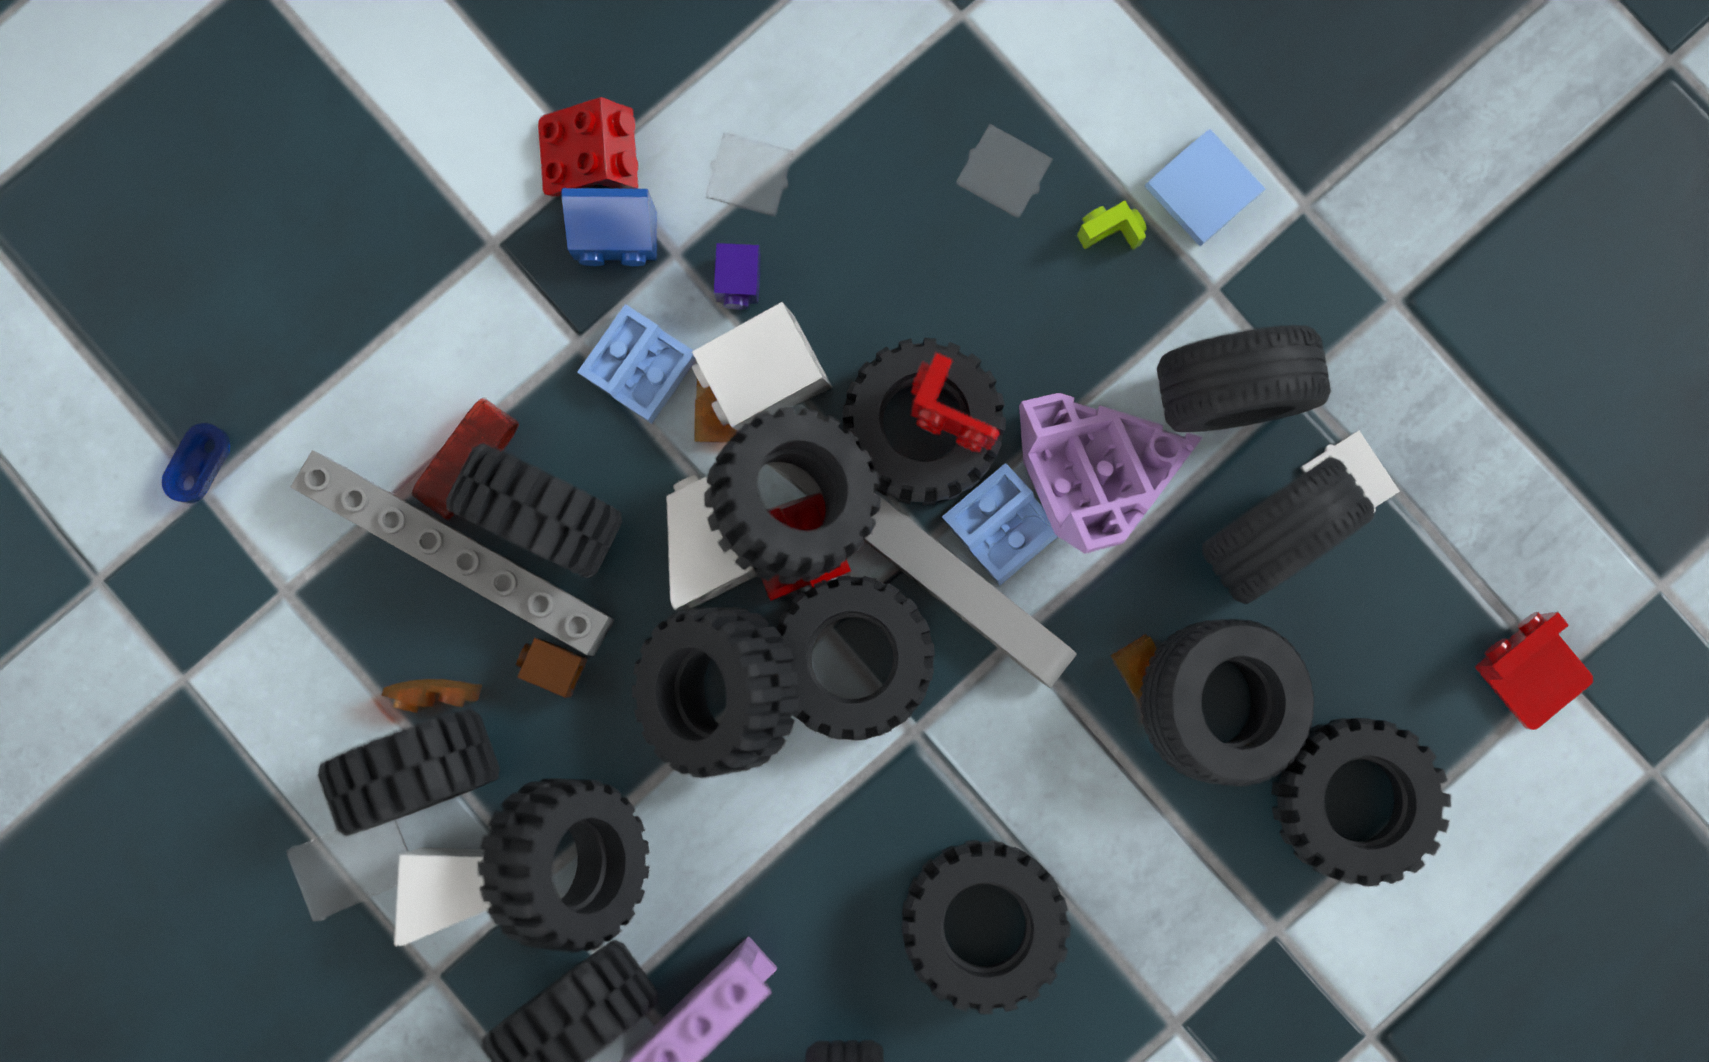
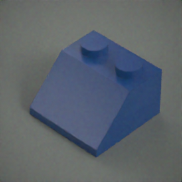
(610, 225)

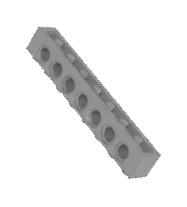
(453, 553)

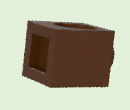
(550, 667)

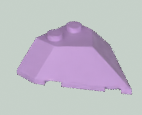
(1096, 467)

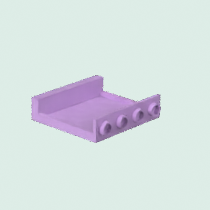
(708, 1009)

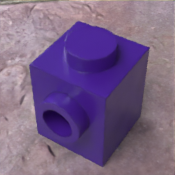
(737, 275)

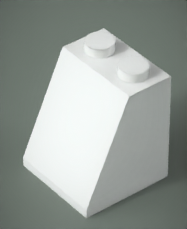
(760, 367)
(696, 561)
(436, 891)

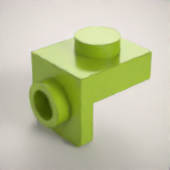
(1103, 223)

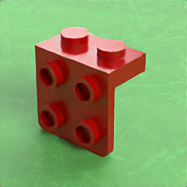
(588, 147)
(937, 417)
(1535, 670)

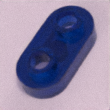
(193, 461)

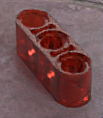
(481, 424)

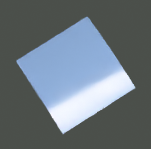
(1204, 187)
(638, 364)
(1001, 524)

